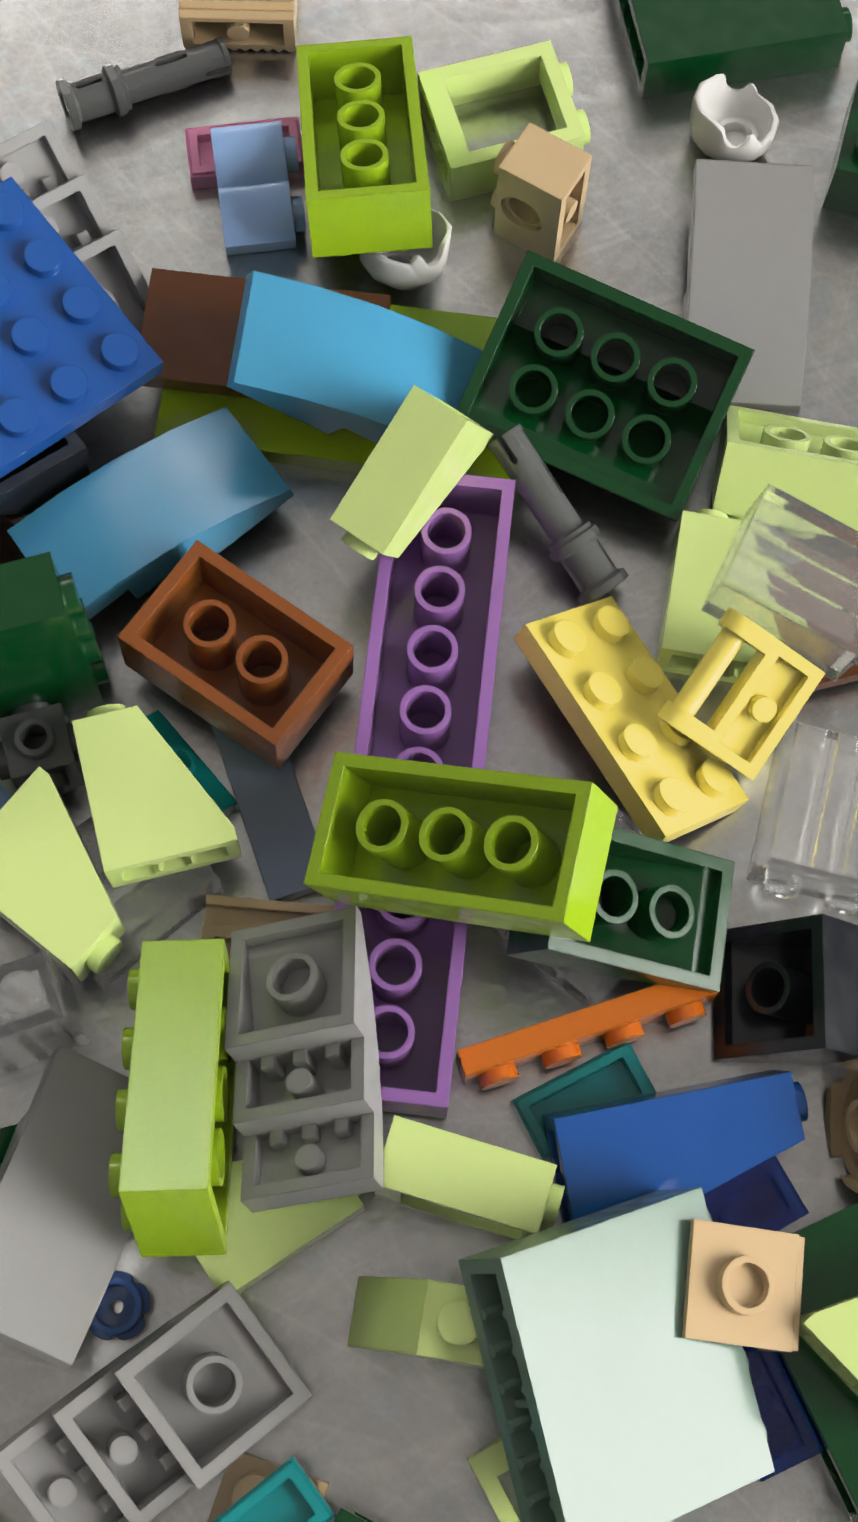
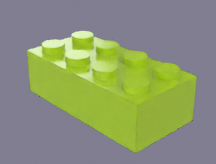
(363, 147)
(463, 844)
(176, 1102)

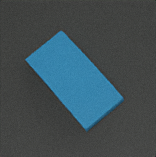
(339, 356)
(151, 505)

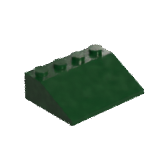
(605, 384)

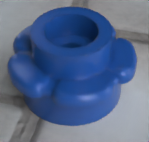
(130, 1320)

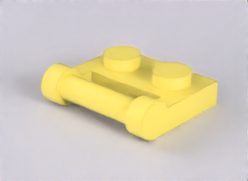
(757, 705)

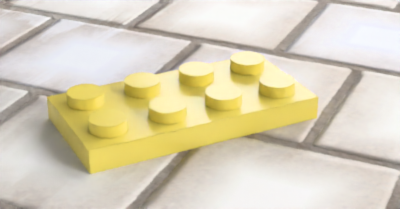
(611, 699)

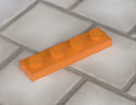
(560, 1038)

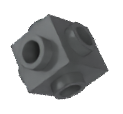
(42, 738)

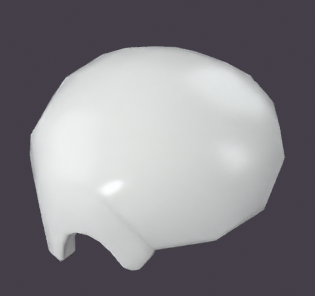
(732, 121)
(415, 266)

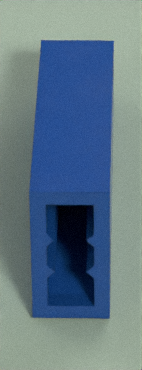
(672, 1139)

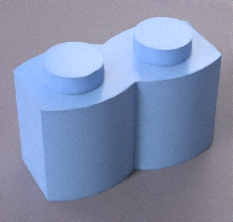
(254, 187)

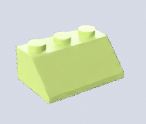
(792, 453)

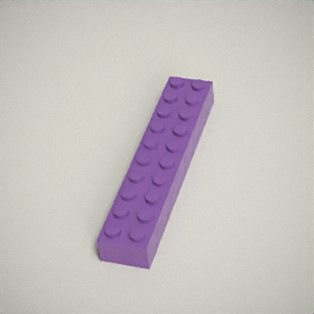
(431, 703)

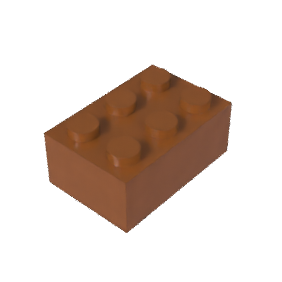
(237, 654)

